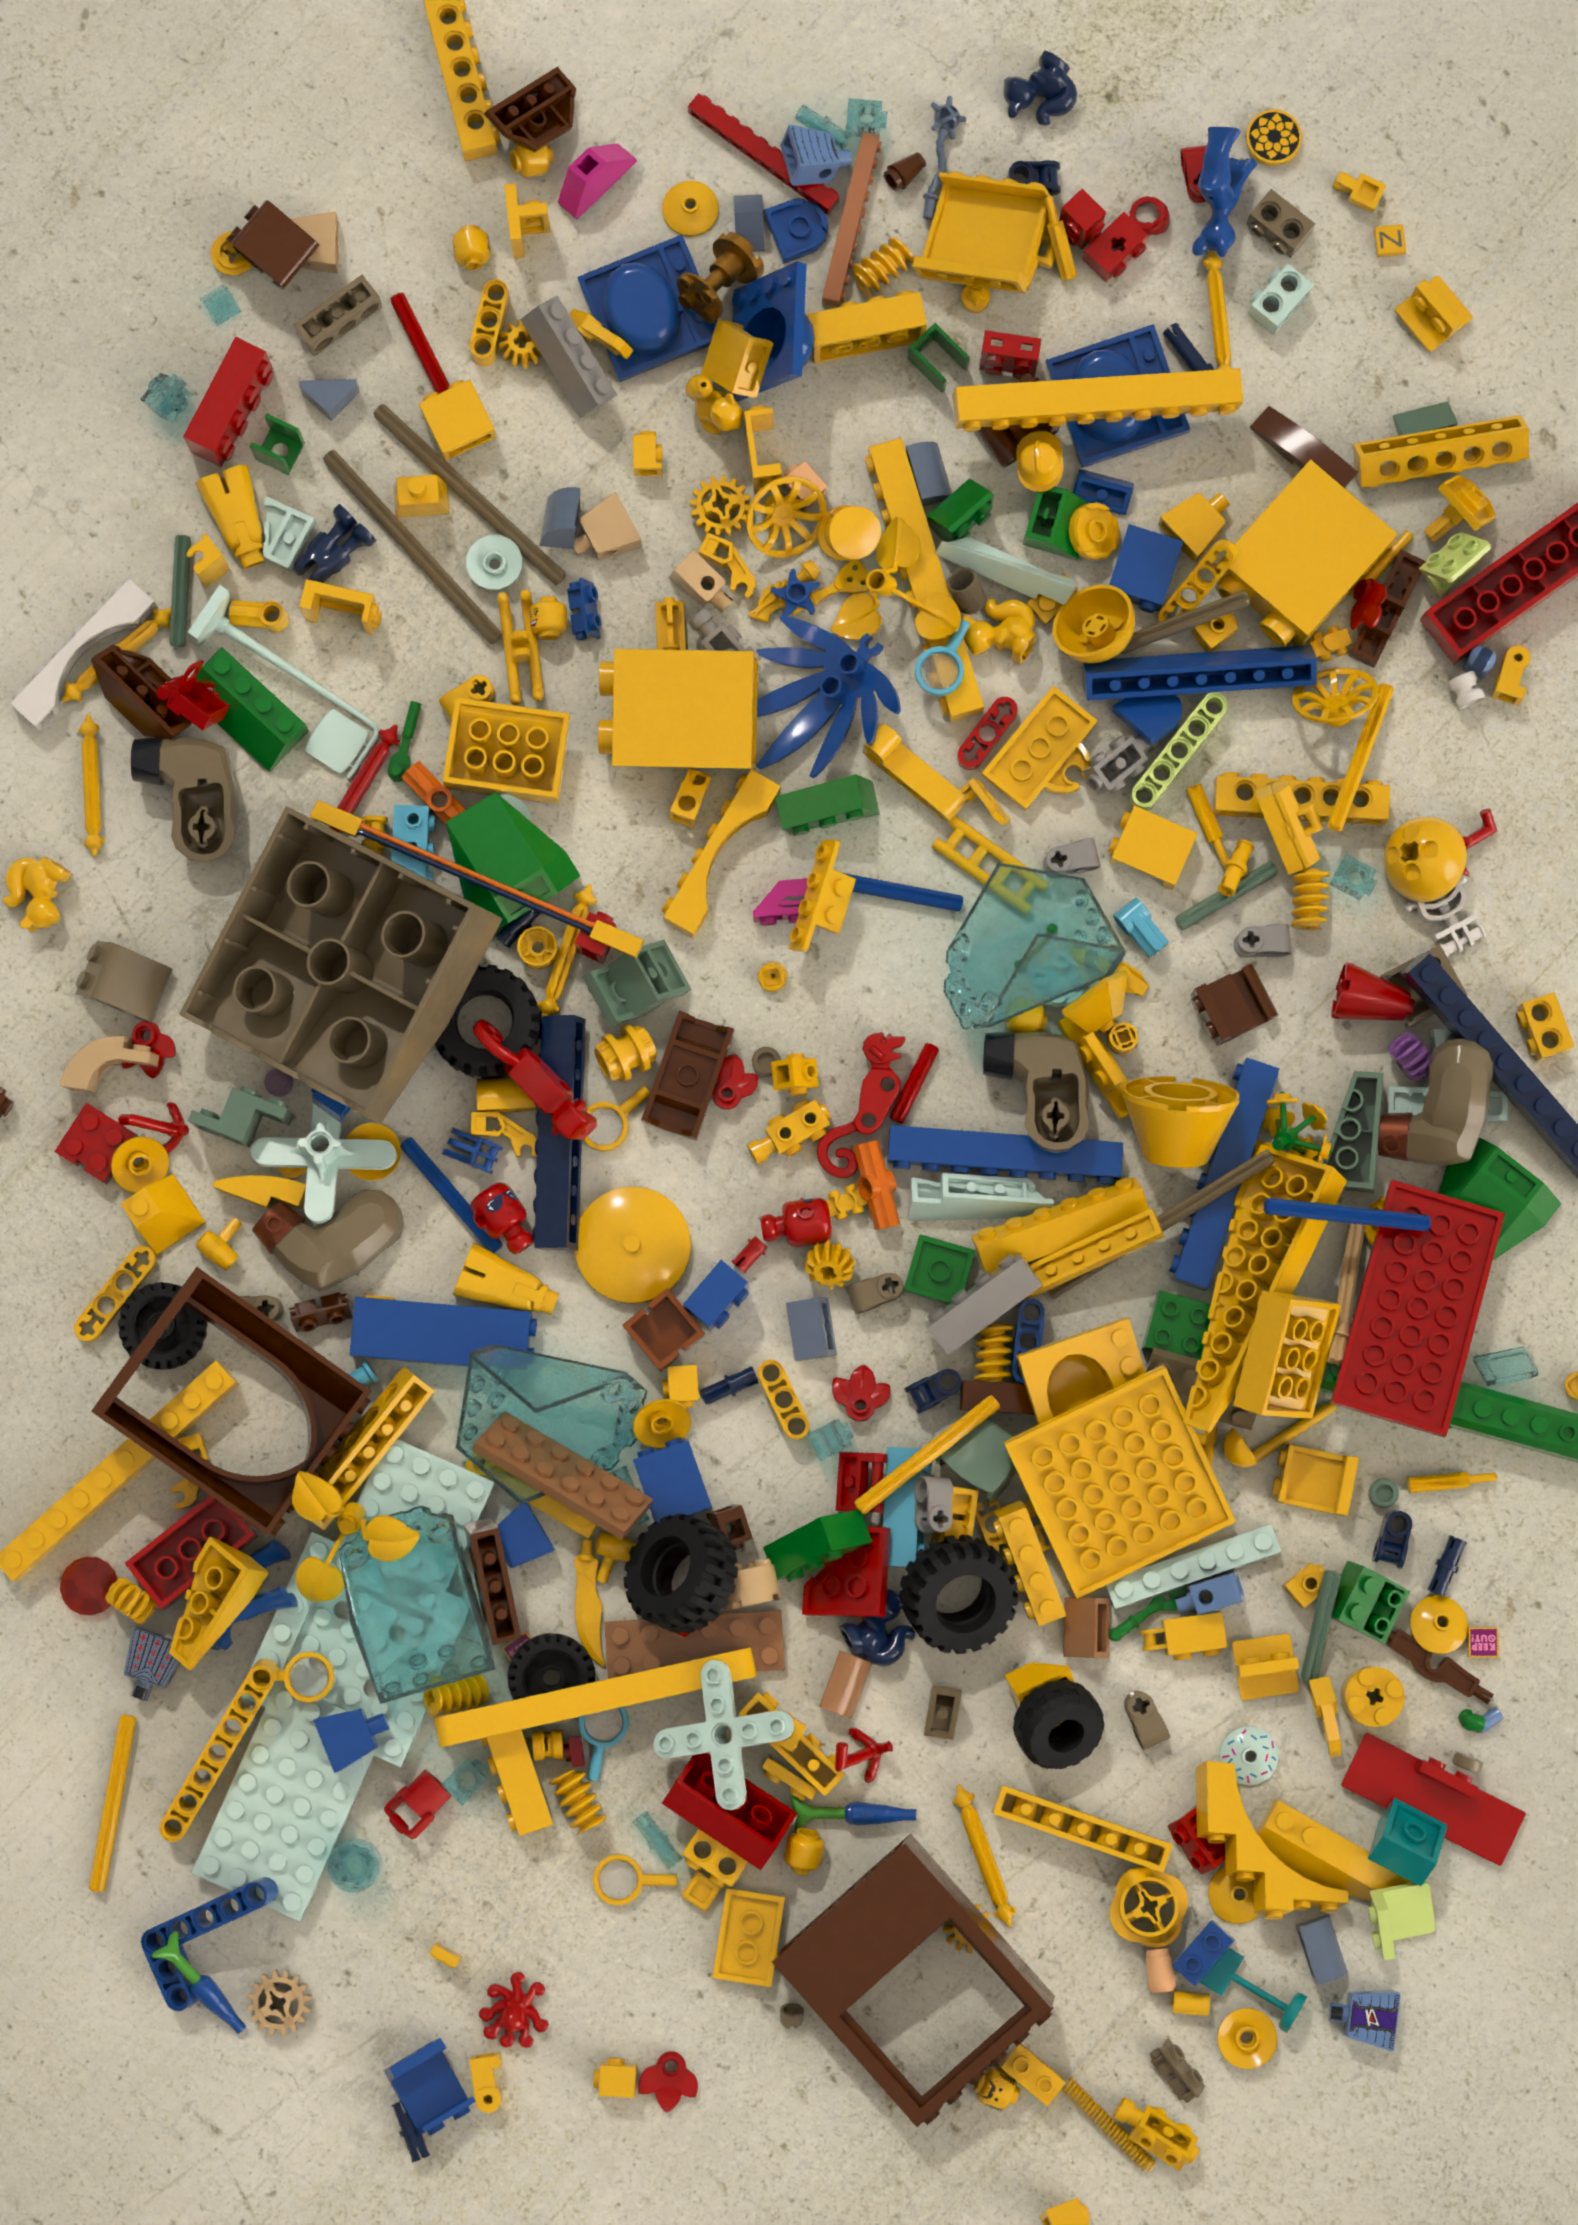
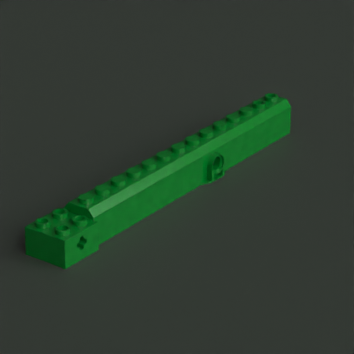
(1179, 1327)

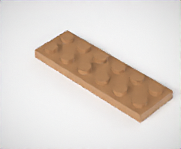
(562, 1475)
(644, 1646)

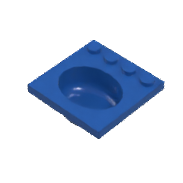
(641, 306)
(776, 312)
(1123, 355)

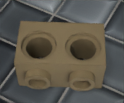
(1286, 218)

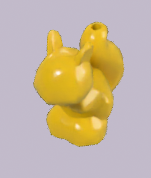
(713, 407)
(1012, 633)
(40, 880)

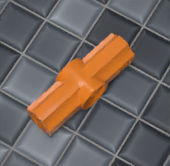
(427, 787)
(876, 1184)

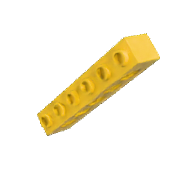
(473, 142)
(1426, 445)
(1228, 804)
(374, 1435)
(1082, 1828)

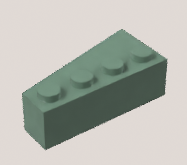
(1357, 1132)

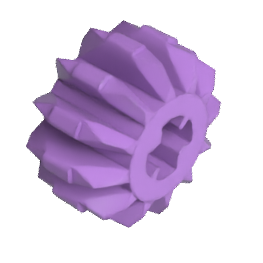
(1410, 1056)

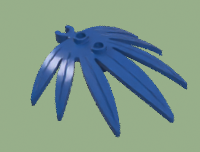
(841, 683)

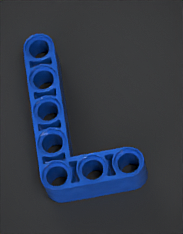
(197, 1925)

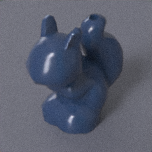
(1048, 82)
(871, 1636)

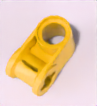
(467, 691)

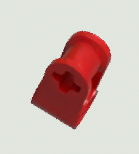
(1192, 166)

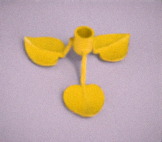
(859, 612)
(387, 1536)

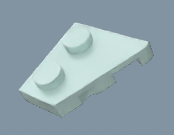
(285, 533)

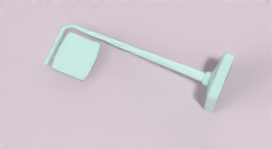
(336, 737)

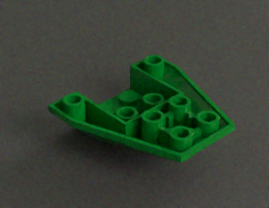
(510, 850)
(1503, 1185)

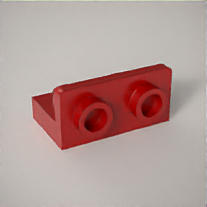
(1201, 1854)

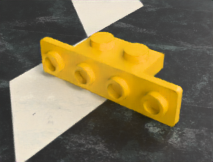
(824, 899)
(1099, 1065)

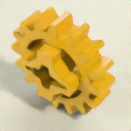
(710, 509)

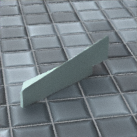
(1006, 569)
(973, 1198)

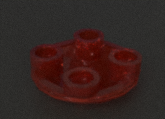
(86, 1585)

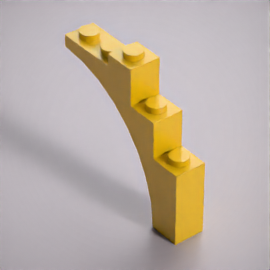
(1224, 1820)

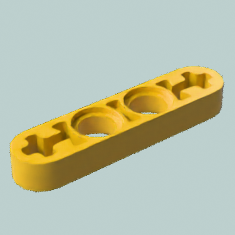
(1198, 585)
(111, 1290)

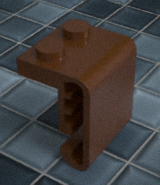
(272, 243)
(1004, 442)
(1233, 1005)

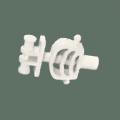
(1448, 915)

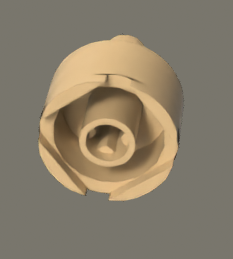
(754, 1585)

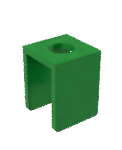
(947, 344)
(279, 433)

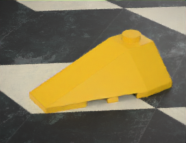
(219, 1592)

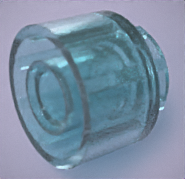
(338, 1867)

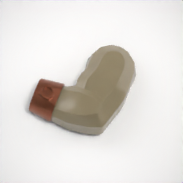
(1451, 1111)
(333, 1249)

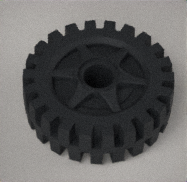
(173, 1347)
(547, 1653)

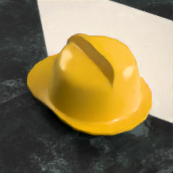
(1039, 461)

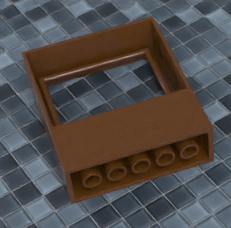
(871, 1933)

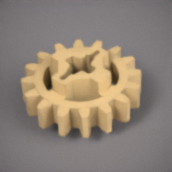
(286, 2015)

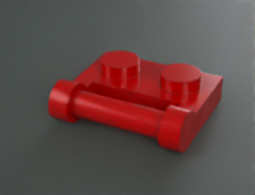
(854, 1477)

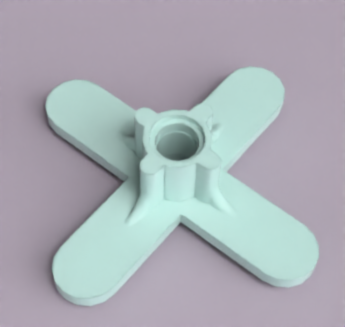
(323, 1166)
(710, 1735)

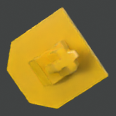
(1466, 503)

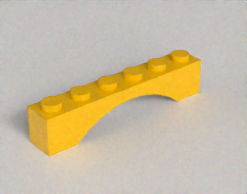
(752, 802)

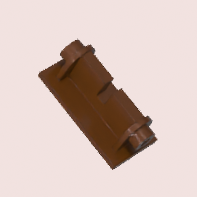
(307, 1317)

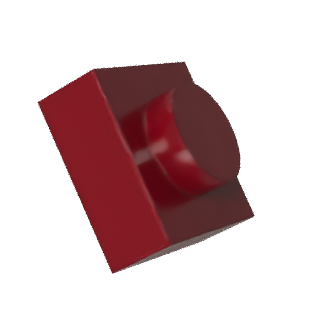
(574, 1751)

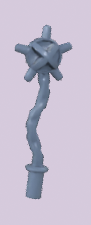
(946, 119)

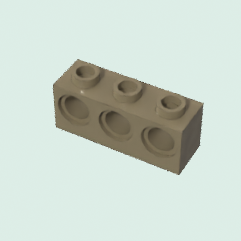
(338, 315)

